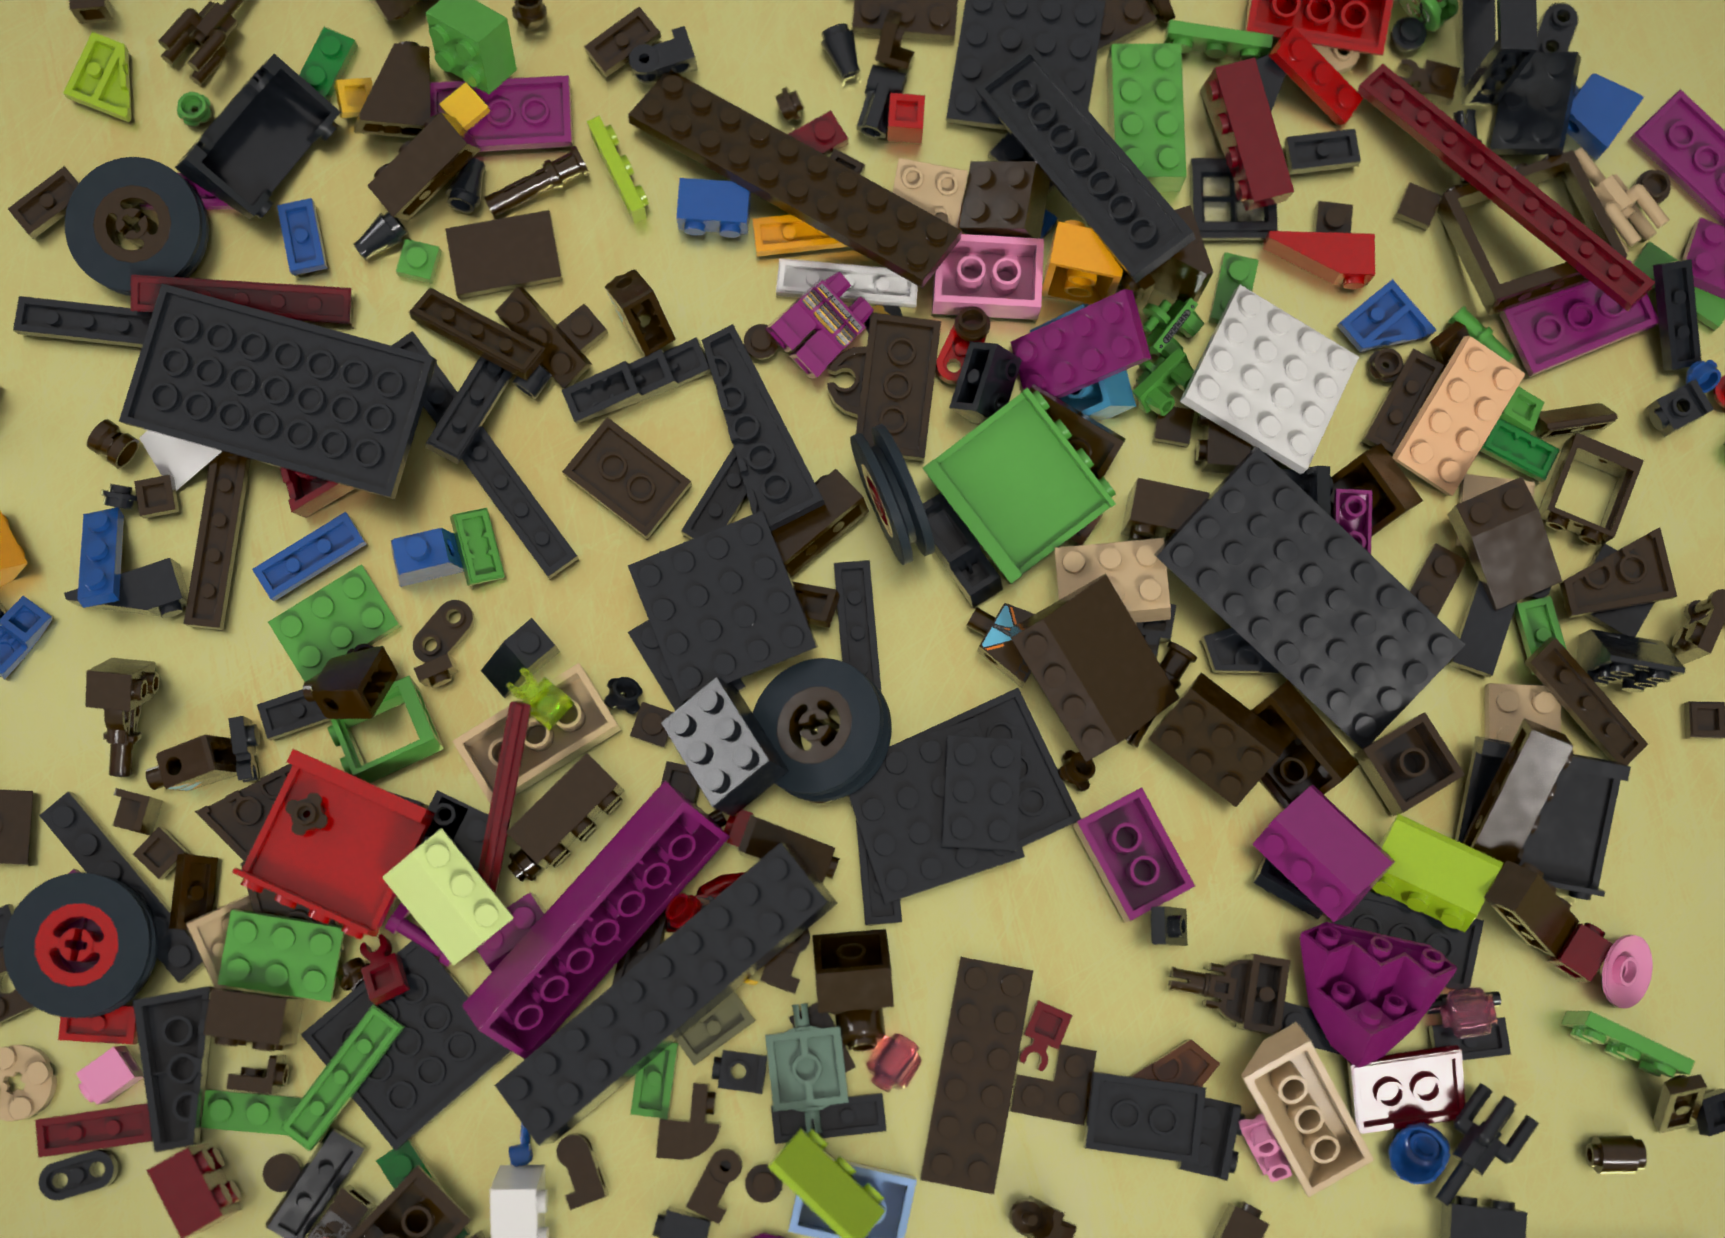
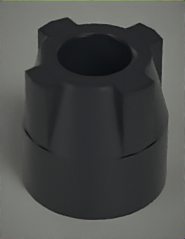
(534, 383)

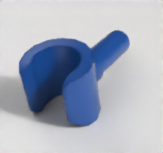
(522, 1153)

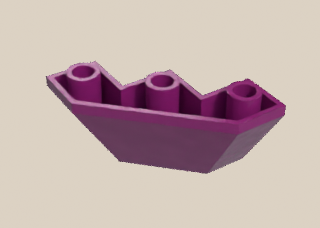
(1369, 987)

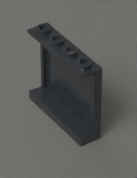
(1571, 827)

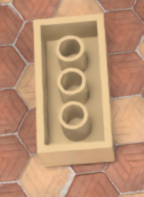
(544, 750)

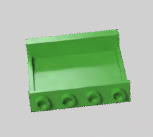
(1020, 484)

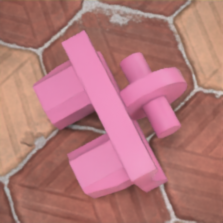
(1265, 1148)

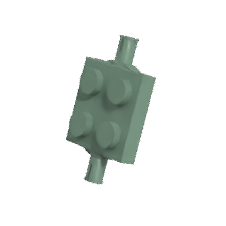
(807, 1068)

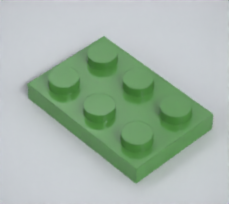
(334, 622)
(281, 955)
(1626, 1044)

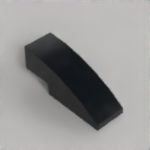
(961, 553)

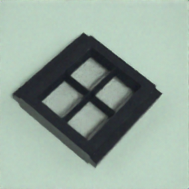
(1218, 209)

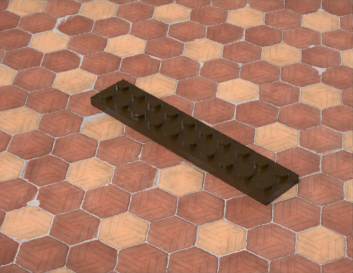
(795, 178)

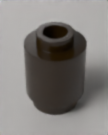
(1616, 1154)

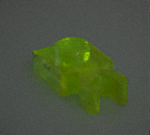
(545, 698)

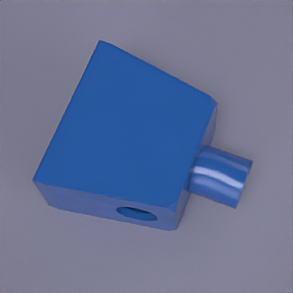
(1600, 113)
(425, 556)

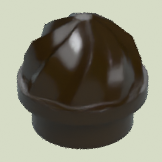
(529, 13)

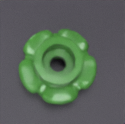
(188, 102)

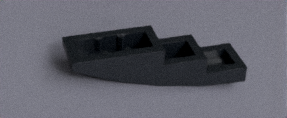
(636, 381)

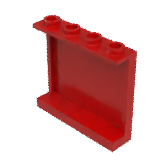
(343, 864)

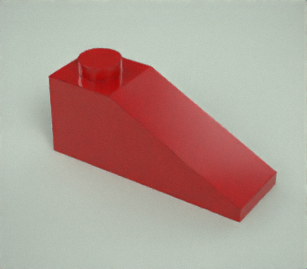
(1334, 257)

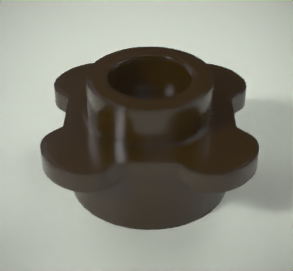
(1077, 770)
(317, 814)

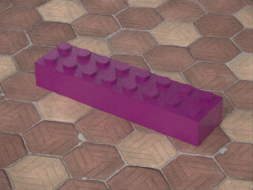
(595, 921)

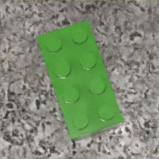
(1149, 110)

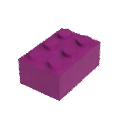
(1133, 855)

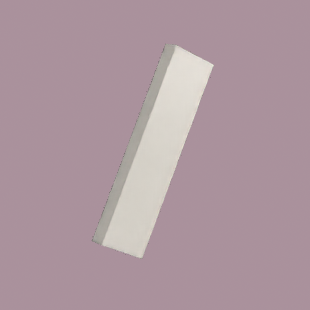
(873, 284)

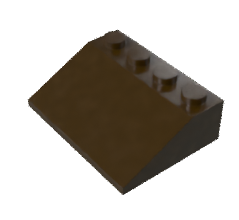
(1094, 666)

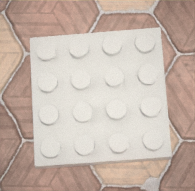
(1269, 379)

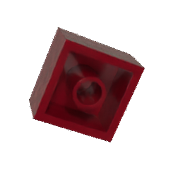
(195, 1189)

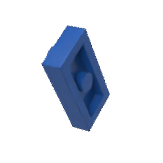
(302, 236)

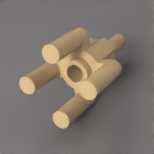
(1621, 203)

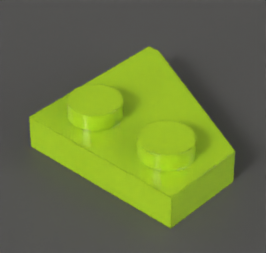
(102, 77)

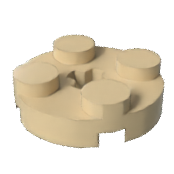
(38, 1080)

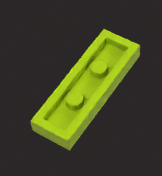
(618, 168)

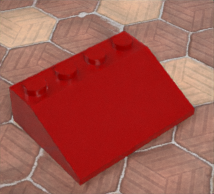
(1327, 23)

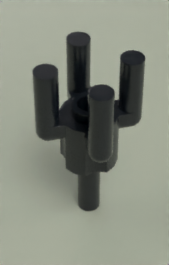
(1482, 1142)

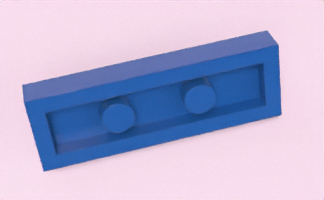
(309, 556)
(100, 557)

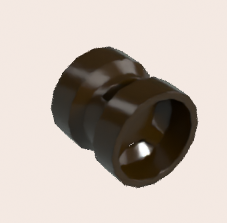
(112, 443)

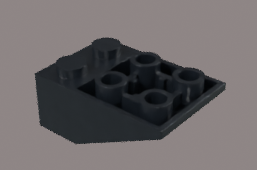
(1626, 660)

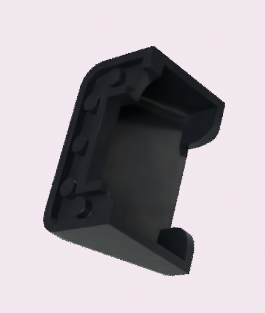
(259, 138)

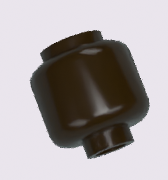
(861, 1029)

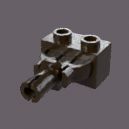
(121, 689)
(1248, 991)

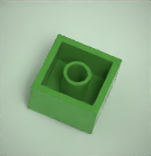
(472, 42)

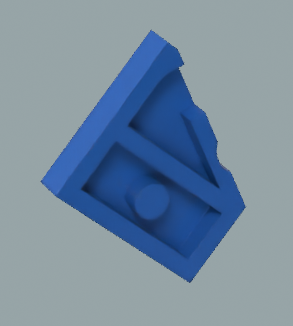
(1385, 320)

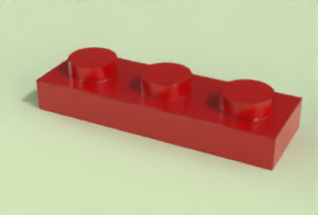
(1315, 76)

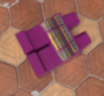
(829, 317)

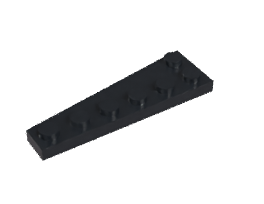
(764, 449)

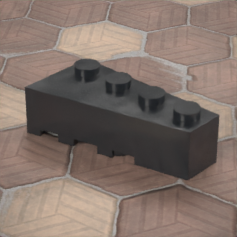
(174, 1064)

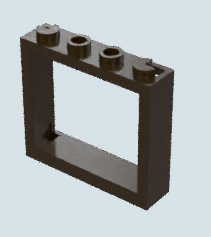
(1503, 296)

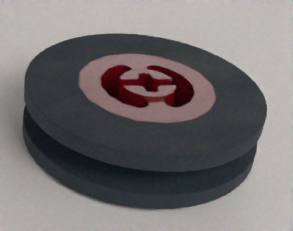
(892, 494)

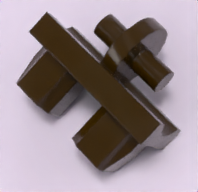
(1039, 1220)

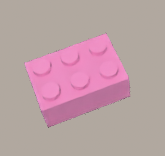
(991, 274)

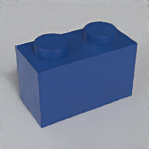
(713, 207)

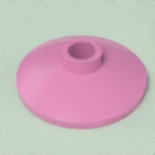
(1627, 971)

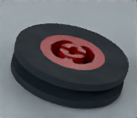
(37, 938)

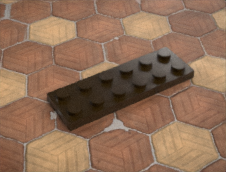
(976, 1075)

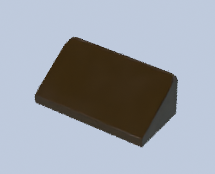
(1574, 420)

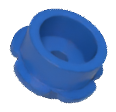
(1705, 374)

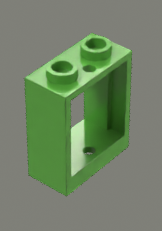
(429, 743)

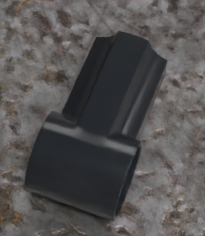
(875, 111)

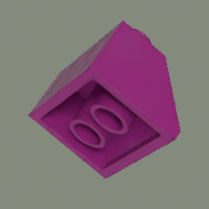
(1323, 853)

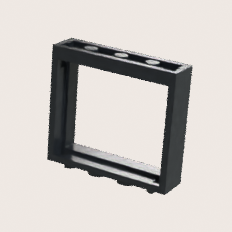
(1489, 64)

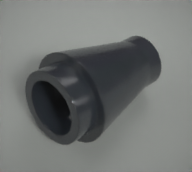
(841, 48)
(466, 188)
(380, 235)

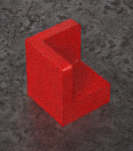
(906, 118)

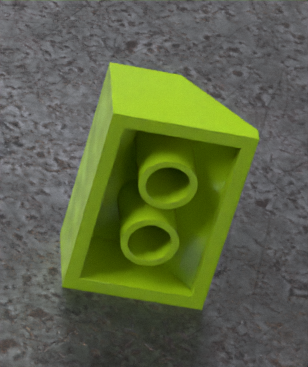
(1435, 873)
(828, 1185)

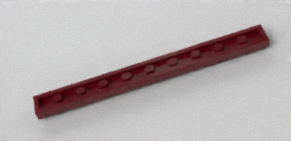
(1506, 187)

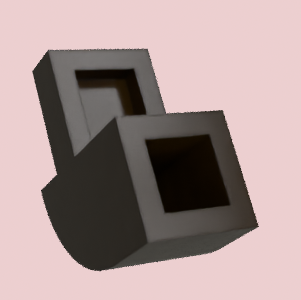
(689, 1138)

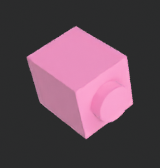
(109, 1075)

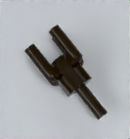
(207, 32)

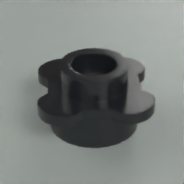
(623, 687)

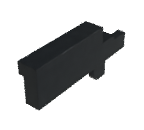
(1484, 632)

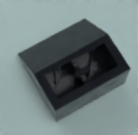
(461, 823)

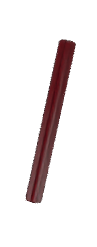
(504, 793)

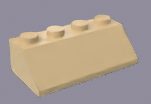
(1305, 1110)

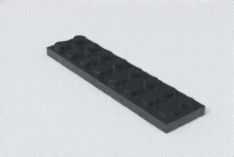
(1085, 164)

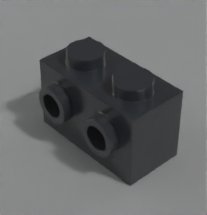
(985, 381)

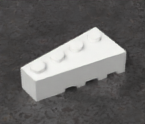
(519, 1202)

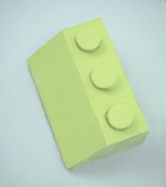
(447, 897)

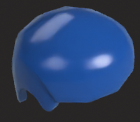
(1419, 1153)

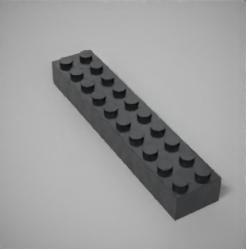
(665, 994)

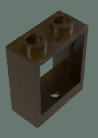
(1605, 459)

